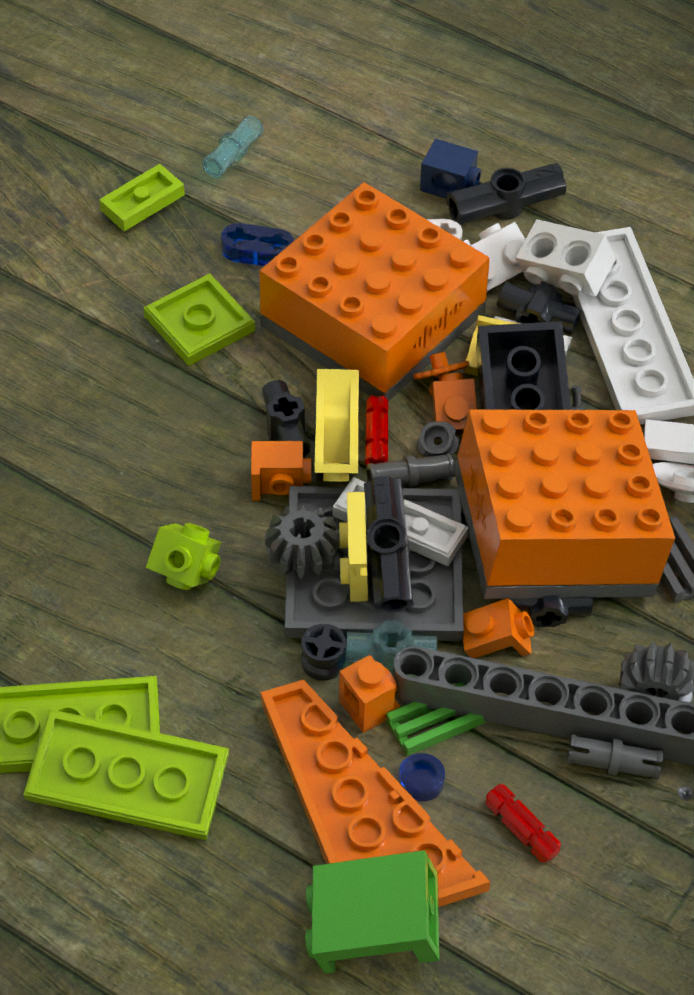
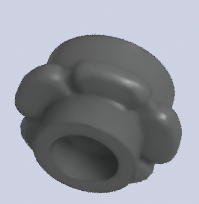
(437, 430)

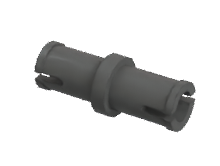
(414, 470)
(614, 756)

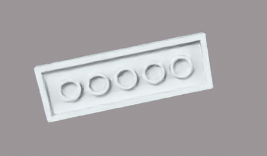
(635, 338)

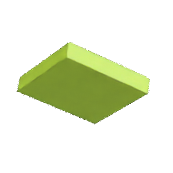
(199, 319)

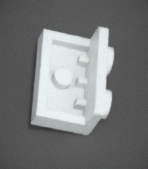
(502, 248)

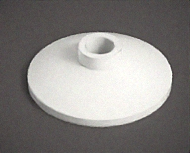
(678, 478)

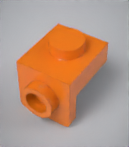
(453, 399)
(497, 628)

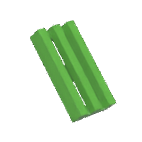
(433, 736)

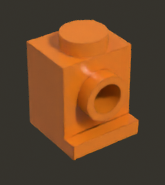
(277, 467)
(372, 687)

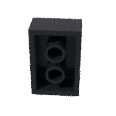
(522, 367)

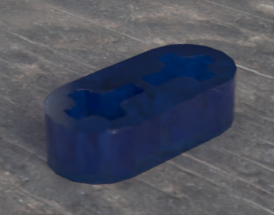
(256, 243)

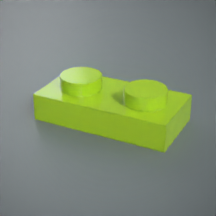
(141, 197)

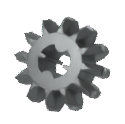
(302, 541)
(658, 672)

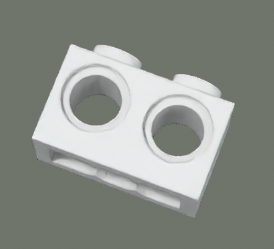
(566, 258)

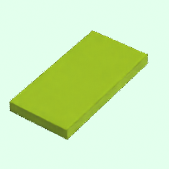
(25, 709)
(127, 774)

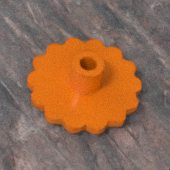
(440, 366)

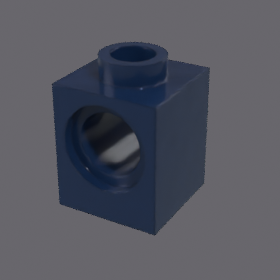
(448, 169)

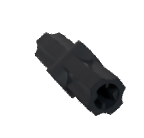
(506, 193)
(388, 566)

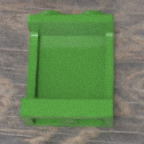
(373, 909)

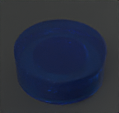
(422, 776)

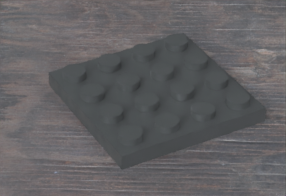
(326, 601)

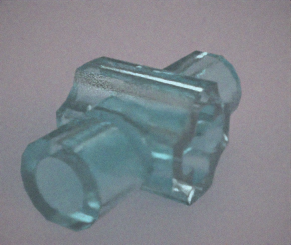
(385, 643)

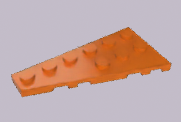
(353, 801)

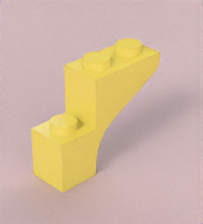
(336, 423)

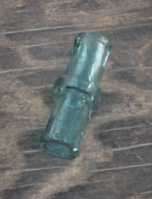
(232, 146)

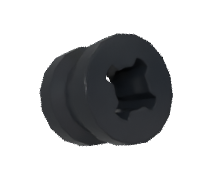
(318, 641)

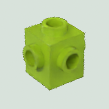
(185, 555)

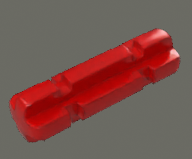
(376, 429)
(523, 823)

